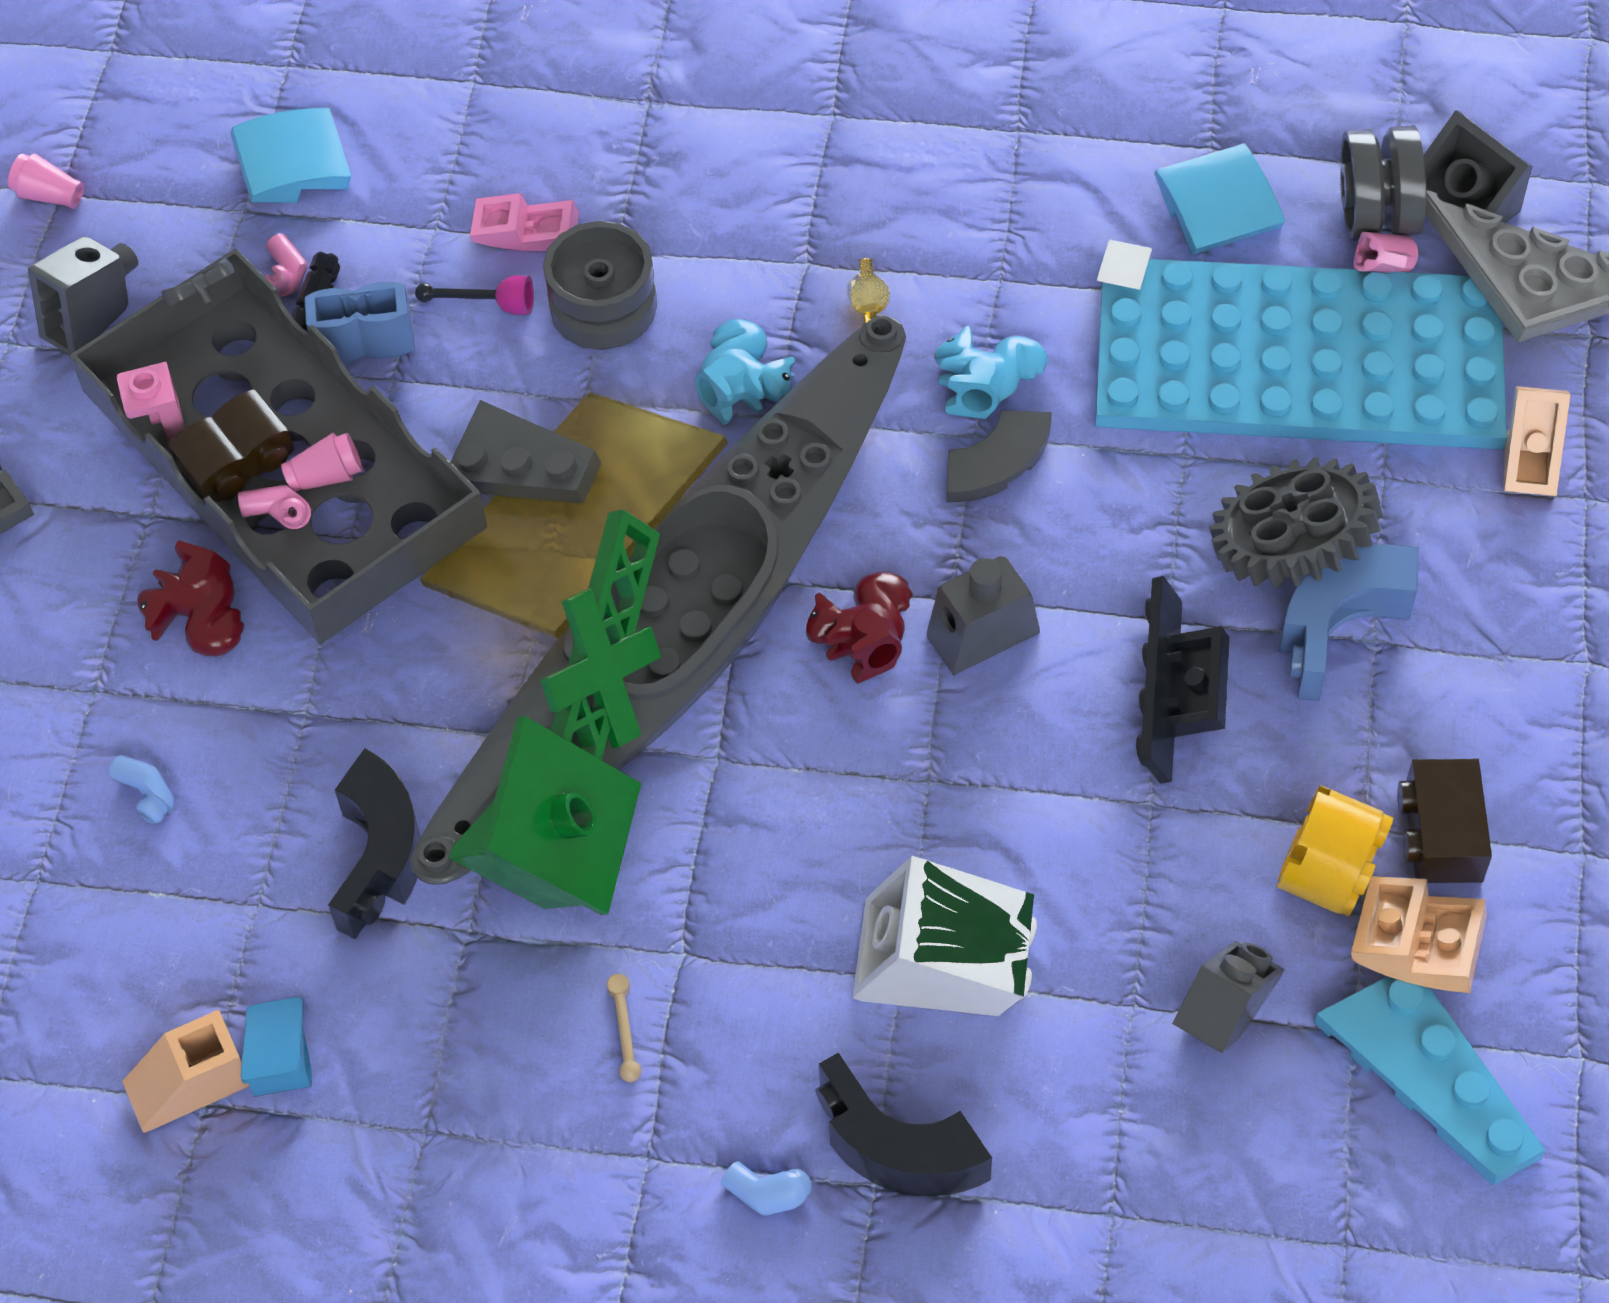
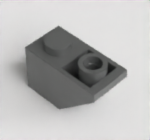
(1228, 994)

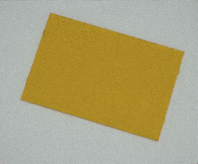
(547, 548)

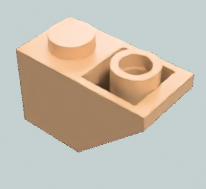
(184, 1072)

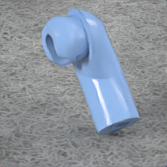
(147, 779)
(767, 1194)

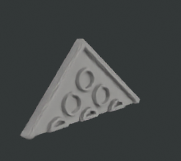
(1525, 275)

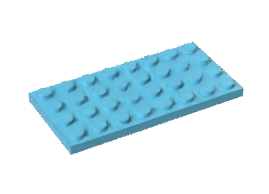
(1303, 355)

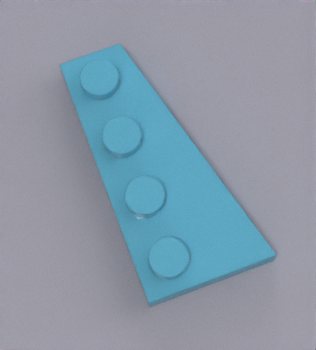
(1433, 1068)

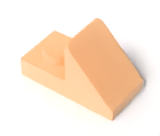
(1535, 441)

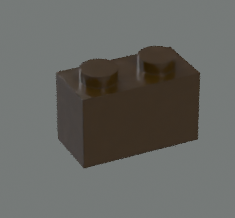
(1446, 820)

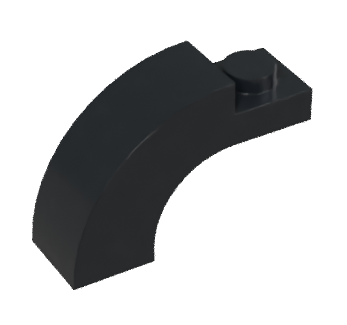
(381, 805)
(895, 1154)

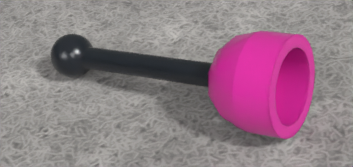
(512, 295)

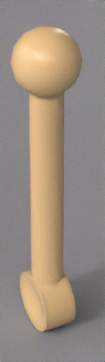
(618, 988)

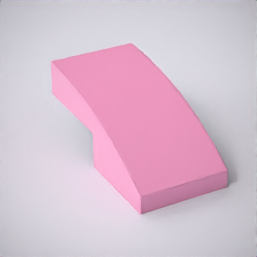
(514, 225)

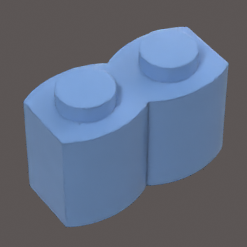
(363, 321)

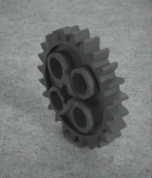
(1296, 522)

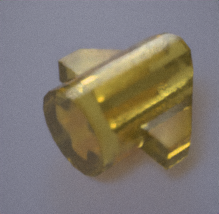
(868, 291)

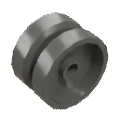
(1383, 181)
(600, 285)

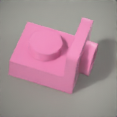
(152, 393)

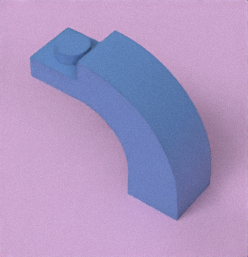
(1374, 585)

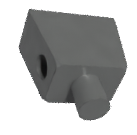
(80, 291)
(981, 614)

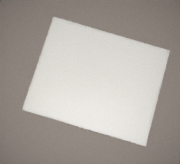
(1124, 264)

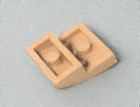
(1419, 935)

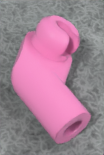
(290, 265)
(277, 501)

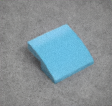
(289, 154)
(1220, 198)

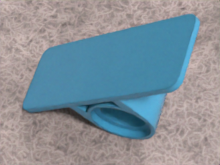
(275, 1048)

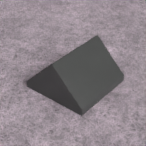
(1475, 169)

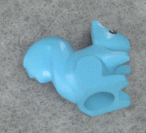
(735, 374)
(986, 377)

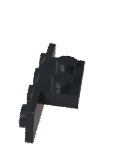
(1182, 683)

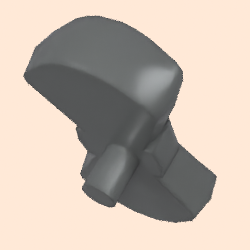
(198, 284)

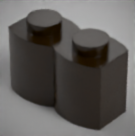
(231, 446)

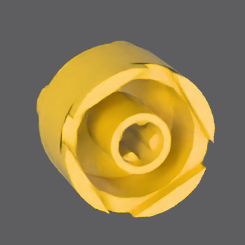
(1334, 851)

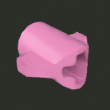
(1385, 253)

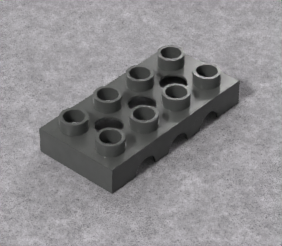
(285, 366)

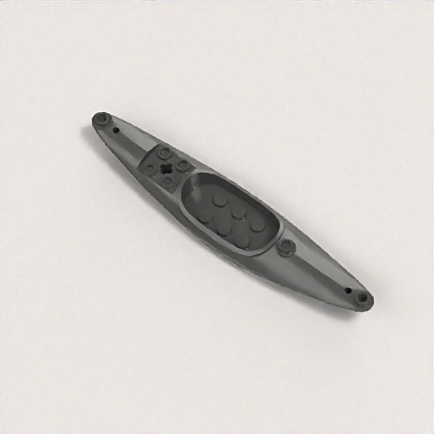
(714, 568)

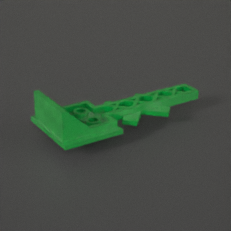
(559, 807)

